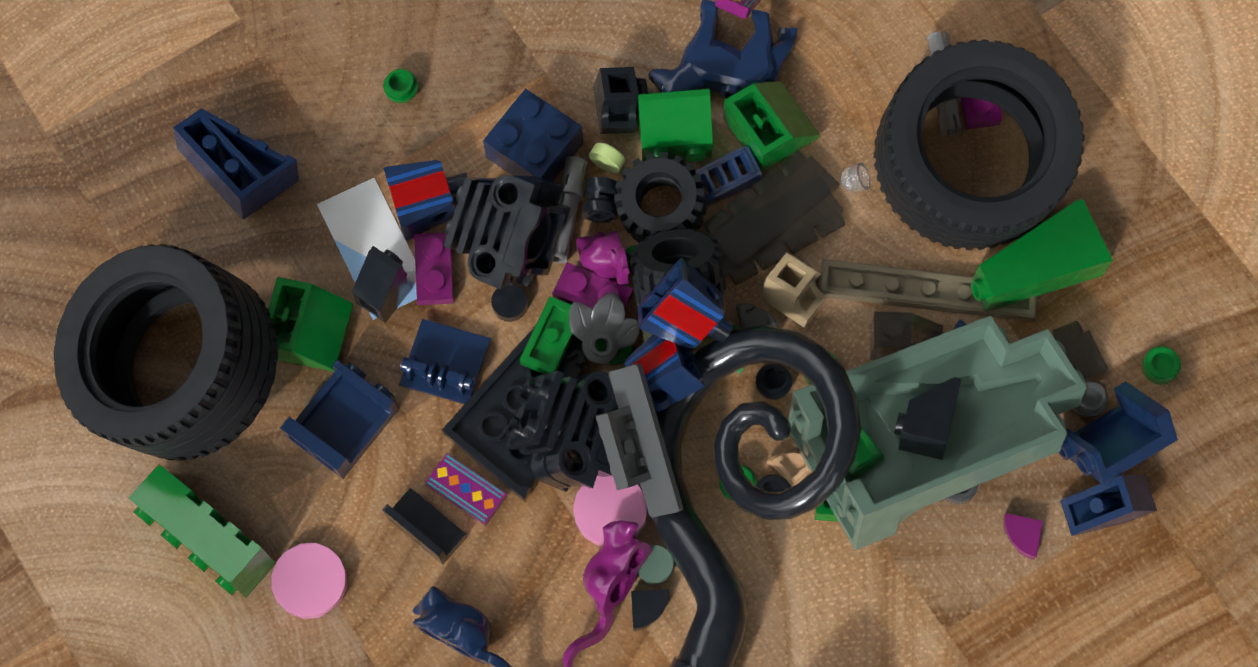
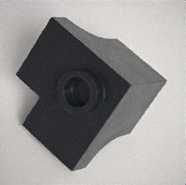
(617, 99)

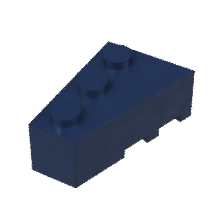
(235, 165)

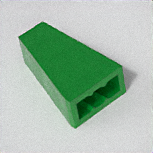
(1046, 259)

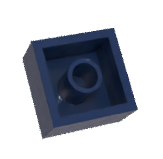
(533, 138)

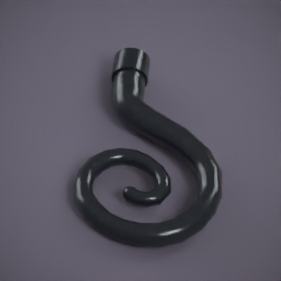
(719, 595)

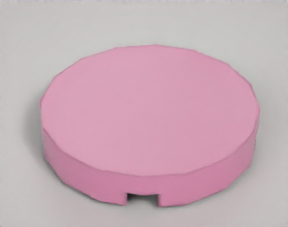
(605, 504)
(309, 580)

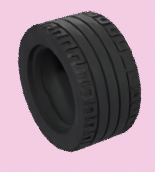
(1022, 88)
(107, 323)

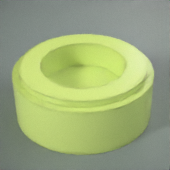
(607, 157)

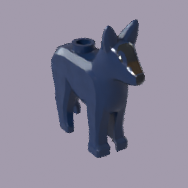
(721, 67)

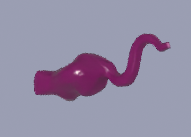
(604, 256)
(610, 579)

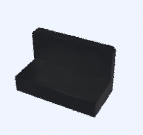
(425, 525)

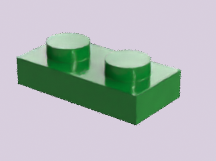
(549, 338)

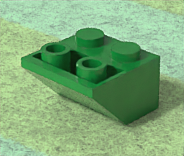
(768, 122)
(309, 323)

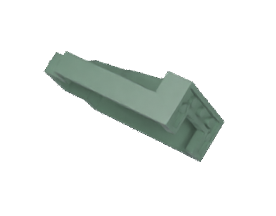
(999, 422)

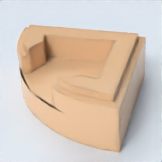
(789, 466)

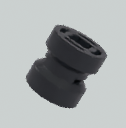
(600, 200)

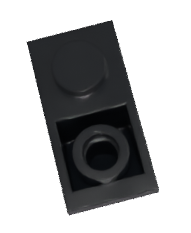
(381, 284)

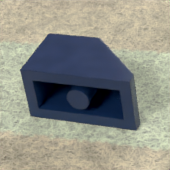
(1108, 504)

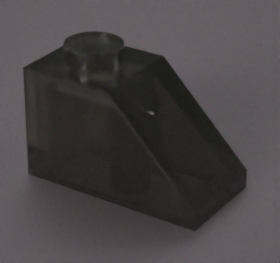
(898, 331)

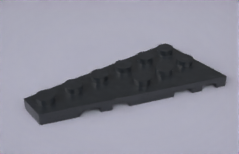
(484, 419)

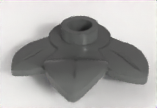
(603, 322)

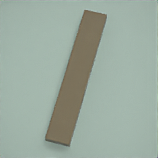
(912, 290)

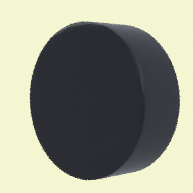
(509, 303)

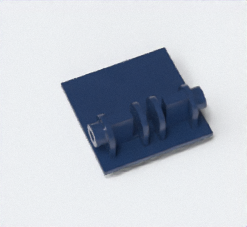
(444, 362)

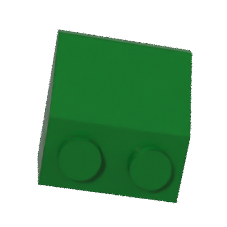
(676, 124)

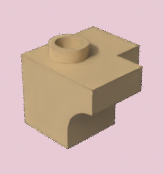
(793, 289)

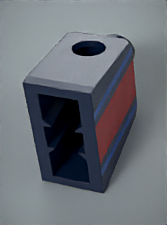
(422, 195)
(684, 308)
(668, 369)

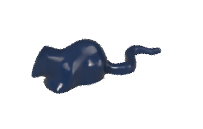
(456, 626)

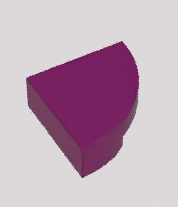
(1023, 534)

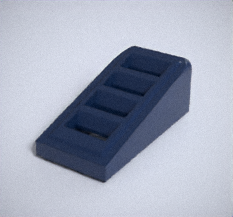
(730, 162)

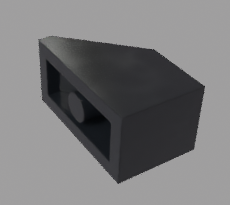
(928, 420)

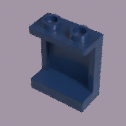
(342, 419)
(1121, 436)

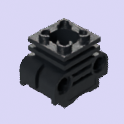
(507, 227)
(562, 429)

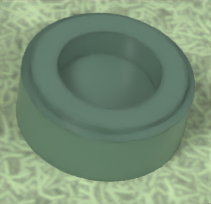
(657, 566)

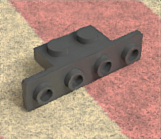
(637, 444)

